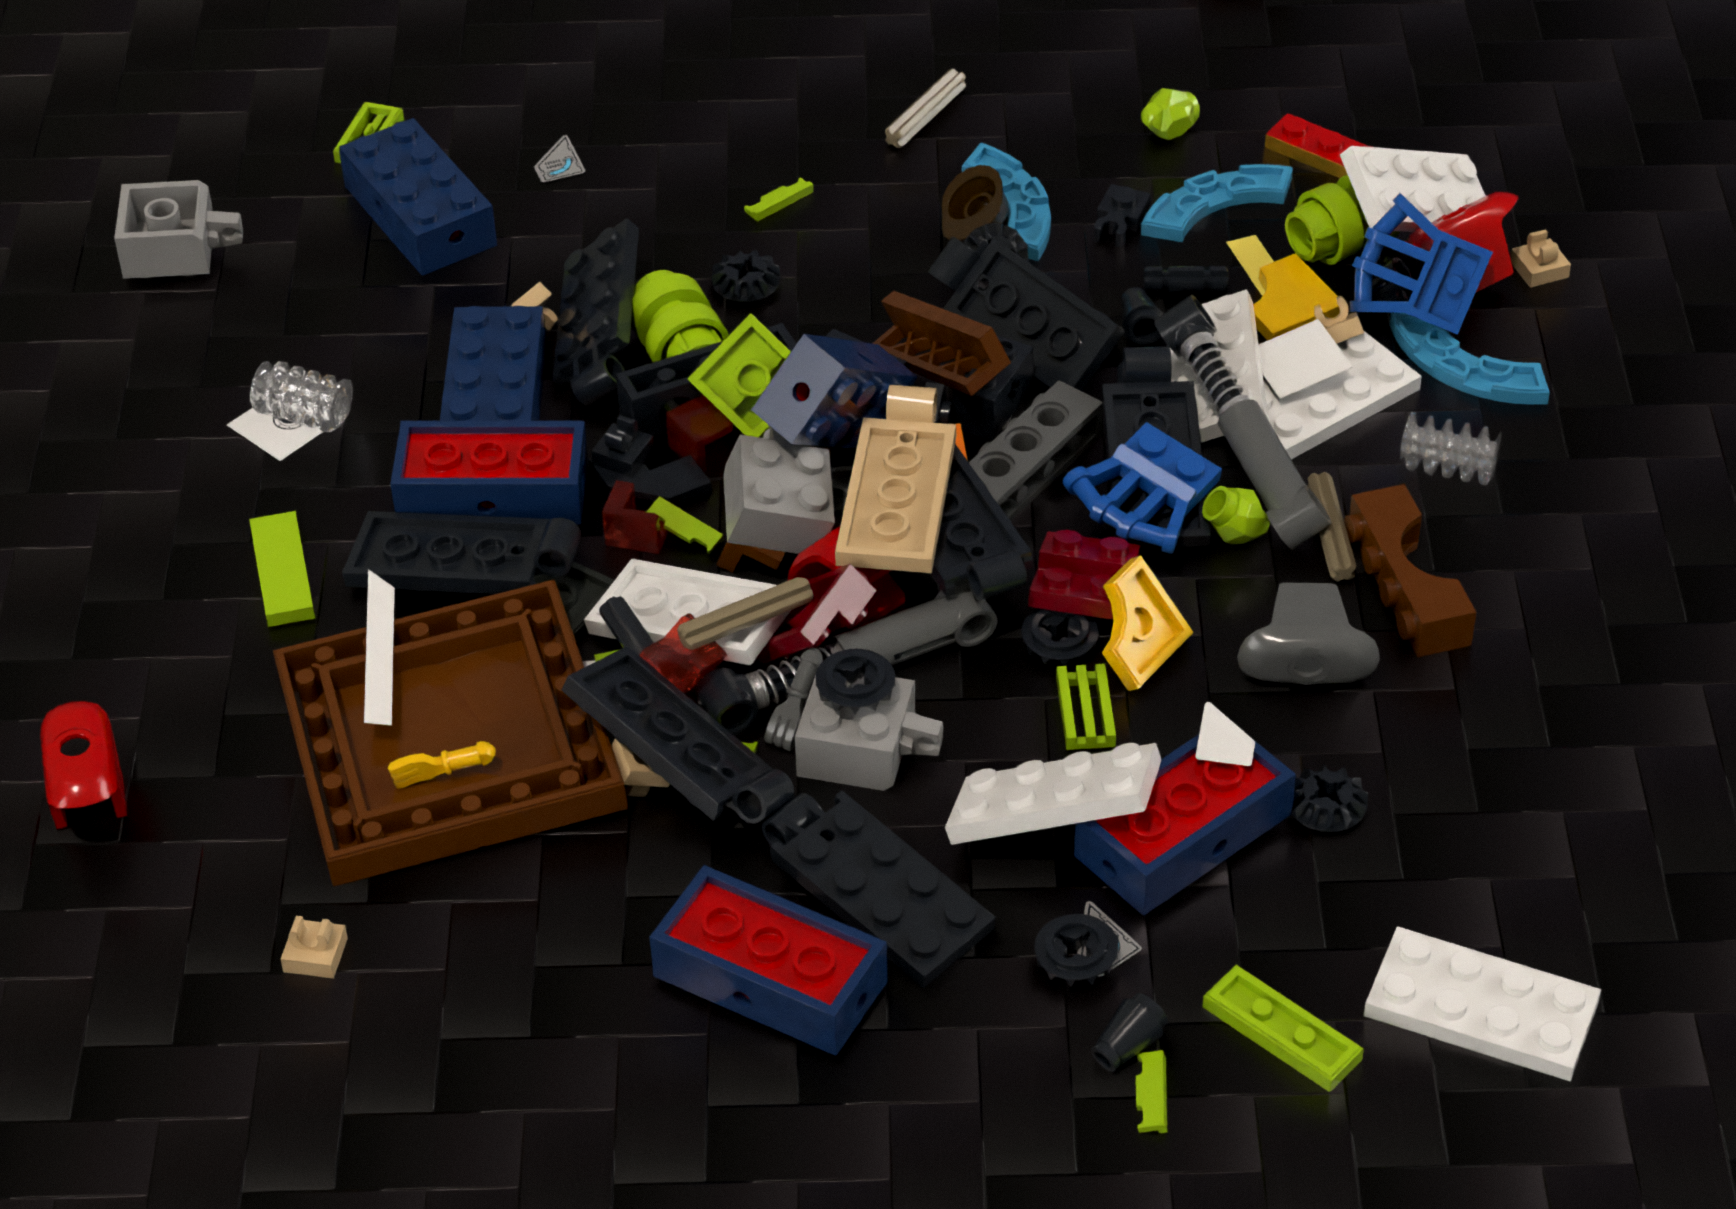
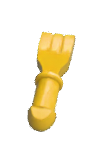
(425, 767)

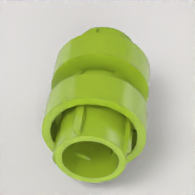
(1328, 224)
(673, 315)

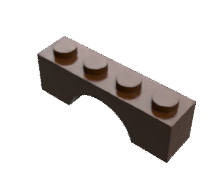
(1427, 608)

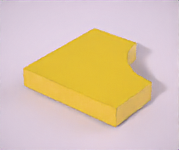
(1290, 297)
(1144, 626)

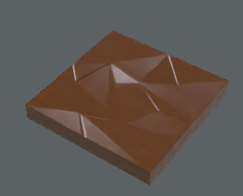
(458, 679)

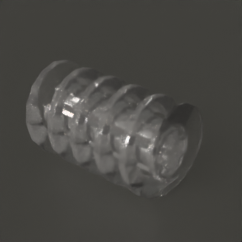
(301, 396)
(1449, 449)

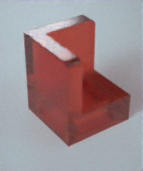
(695, 426)
(631, 527)
(682, 665)

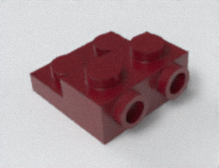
(1075, 570)
(836, 603)

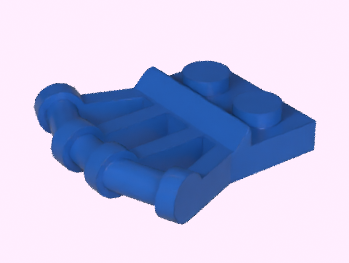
(1445, 283)
(1157, 466)

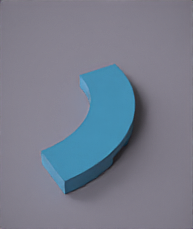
(1208, 192)
(1026, 197)
(1483, 377)

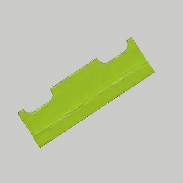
(779, 199)
(685, 525)
(1152, 1092)

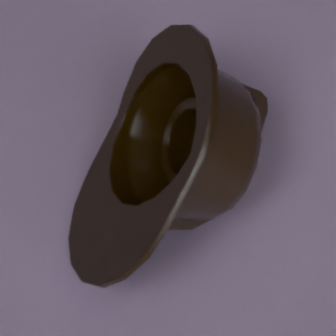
(972, 201)

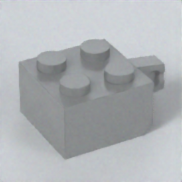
(171, 229)
(777, 493)
(863, 746)

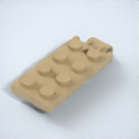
(898, 485)

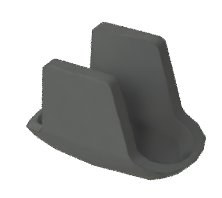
(1308, 640)

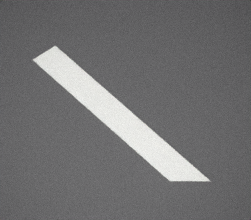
(379, 651)

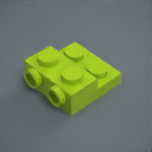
(740, 372)

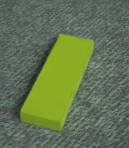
(281, 569)
(1283, 1028)

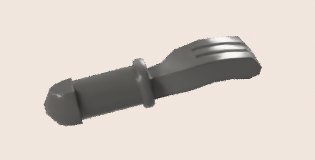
(786, 716)

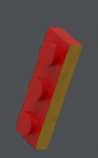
(1310, 144)

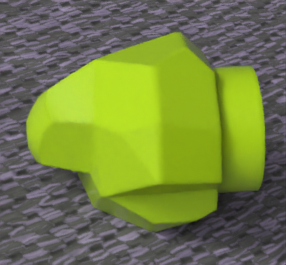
(1170, 113)
(1235, 514)

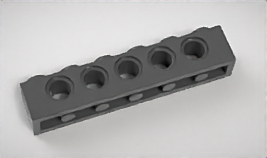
(1036, 449)

